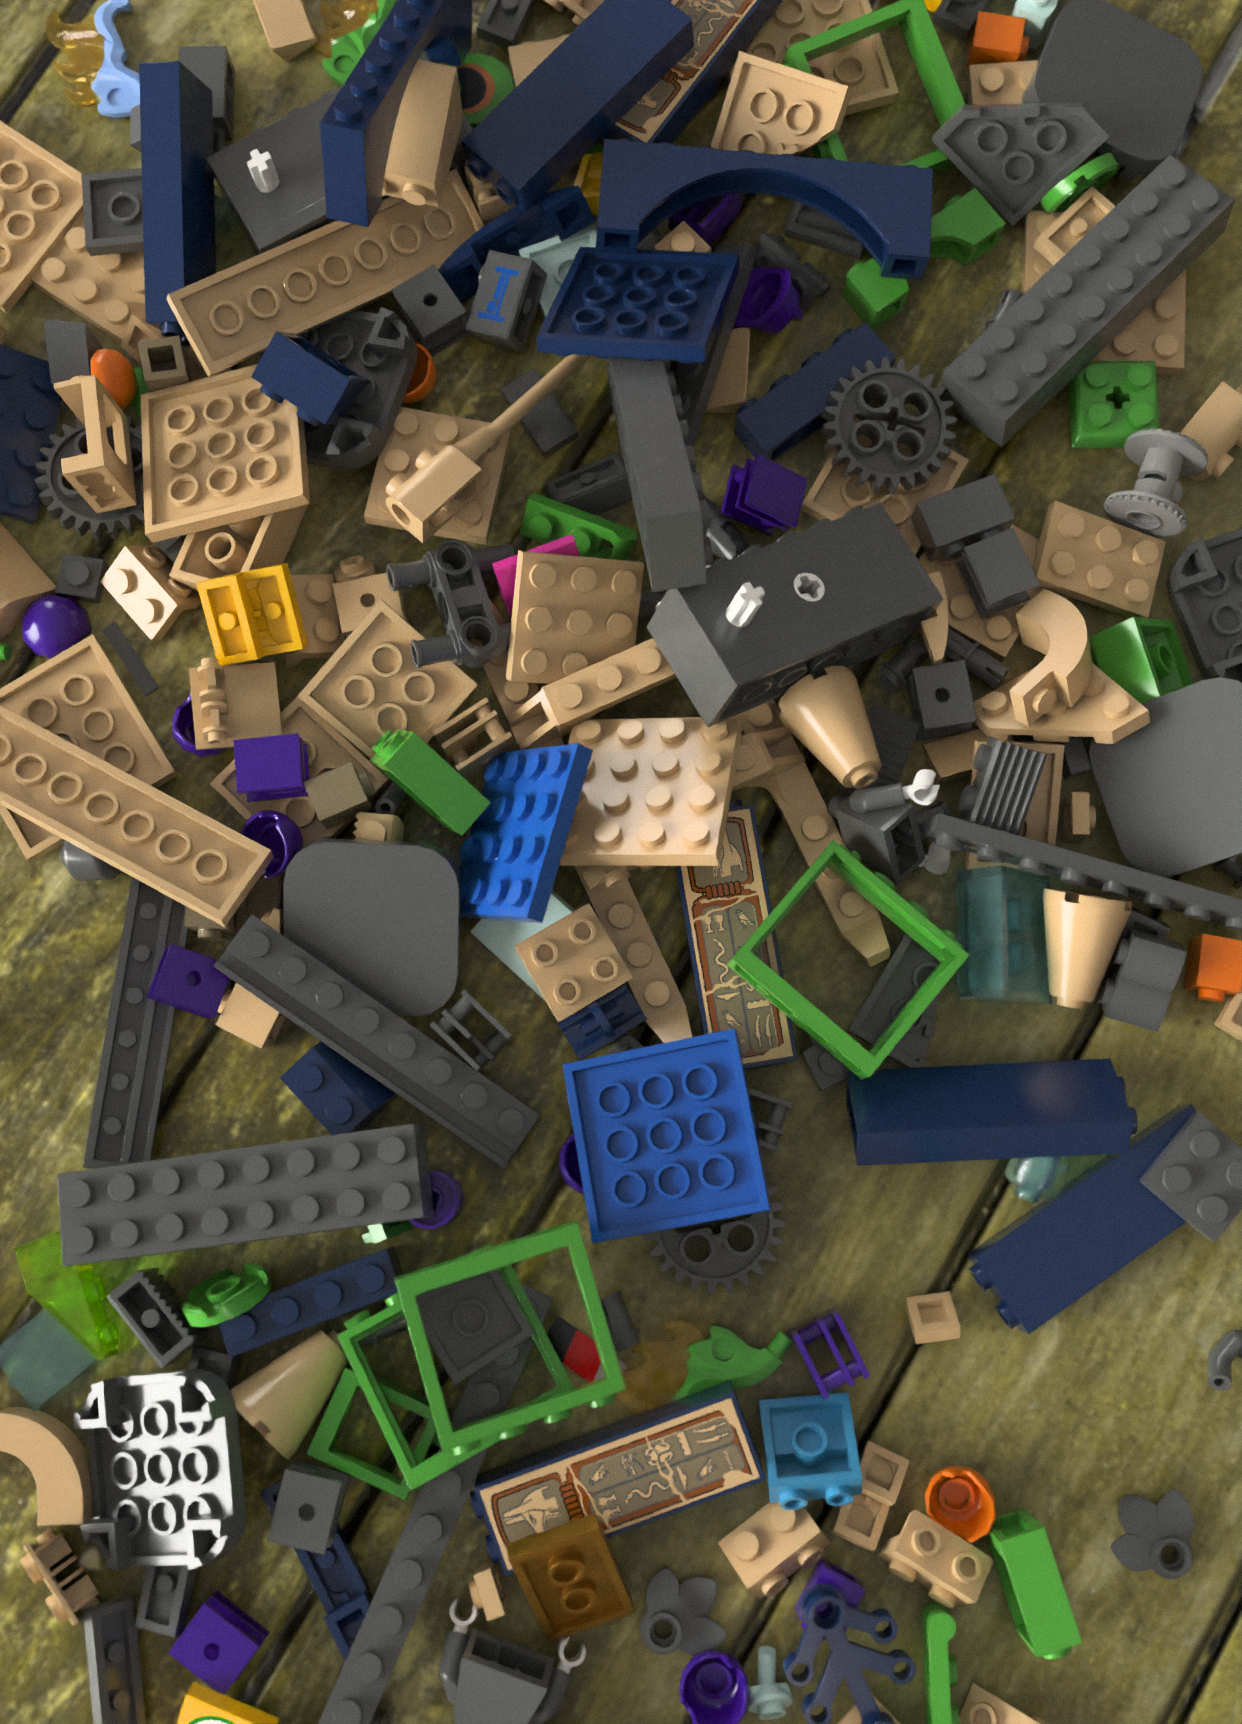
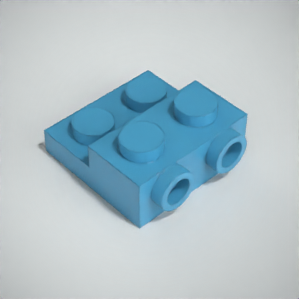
(810, 1450)

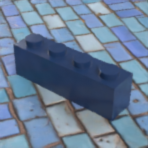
(796, 402)
(314, 1301)

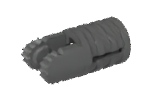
(724, 536)

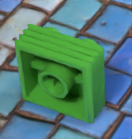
(1094, 418)

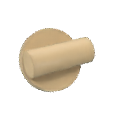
(354, 568)

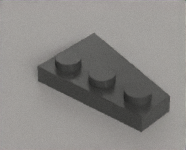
(892, 990)

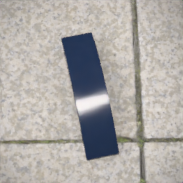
(557, 212)
(336, 1581)

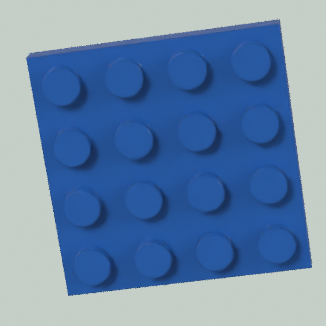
(522, 833)
(666, 1136)

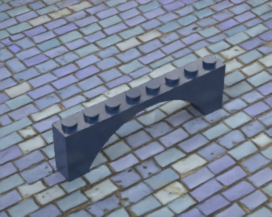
(364, 113)
(876, 202)

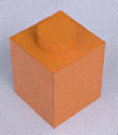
(997, 39)
(1213, 967)

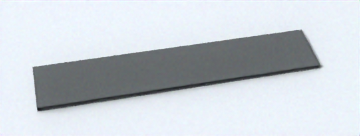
(130, 658)

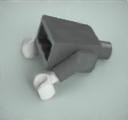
(886, 829)
(499, 1679)

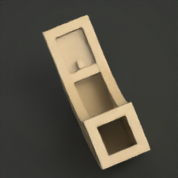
(1059, 632)
(55, 1461)

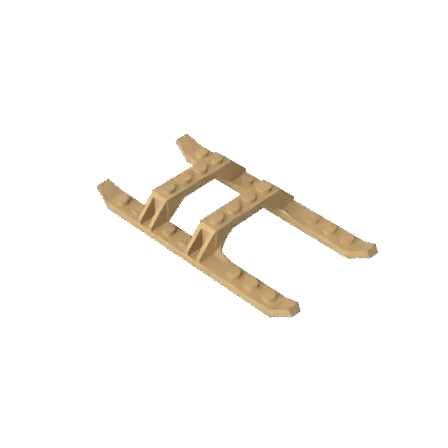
(765, 760)

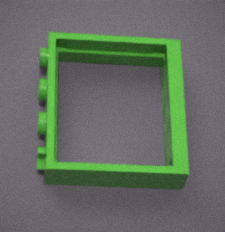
(926, 54)
(905, 914)
(365, 1325)
(551, 1408)

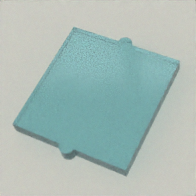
(42, 1359)

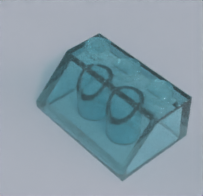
(1004, 936)

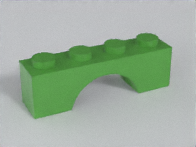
(958, 232)

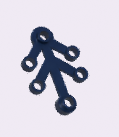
(845, 1656)

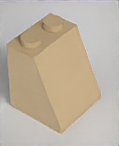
(424, 135)

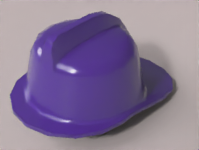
(769, 301)

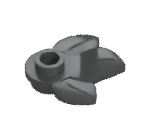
(1150, 1530)
(686, 1609)

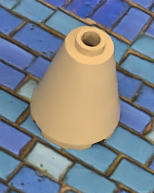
(833, 725)
(1080, 942)
(292, 1391)

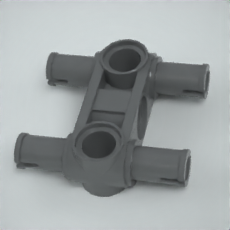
(460, 602)

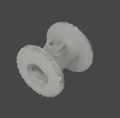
(1155, 495)

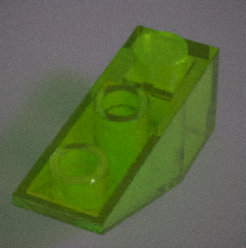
(68, 1294)

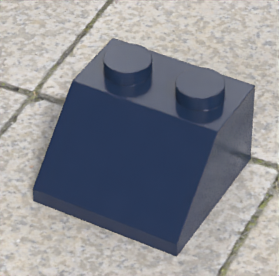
(307, 379)
(337, 1090)

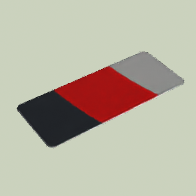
(577, 1350)

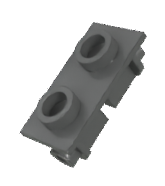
(776, 253)

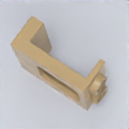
(102, 474)

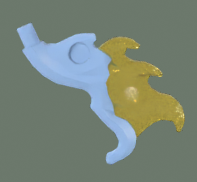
(96, 61)

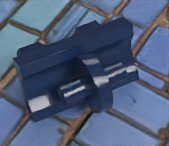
(602, 1021)

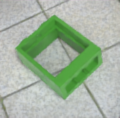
(428, 780)
(336, 1415)
(1032, 1585)

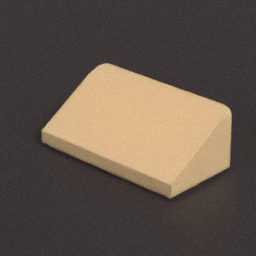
(286, 26)
(731, 382)
(953, 756)

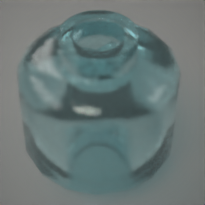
(1038, 1176)

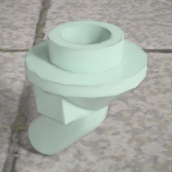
(768, 1697)

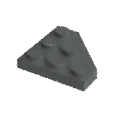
(1019, 149)

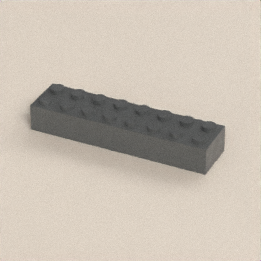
(1085, 300)
(661, 472)
(245, 1195)

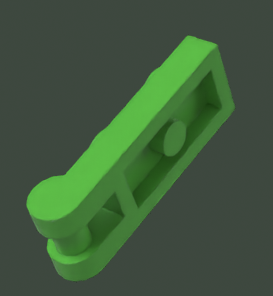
(551, 520)
(938, 1665)

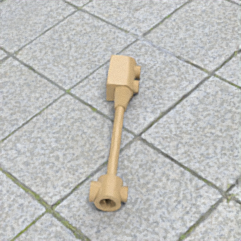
(1217, 429)
(453, 475)

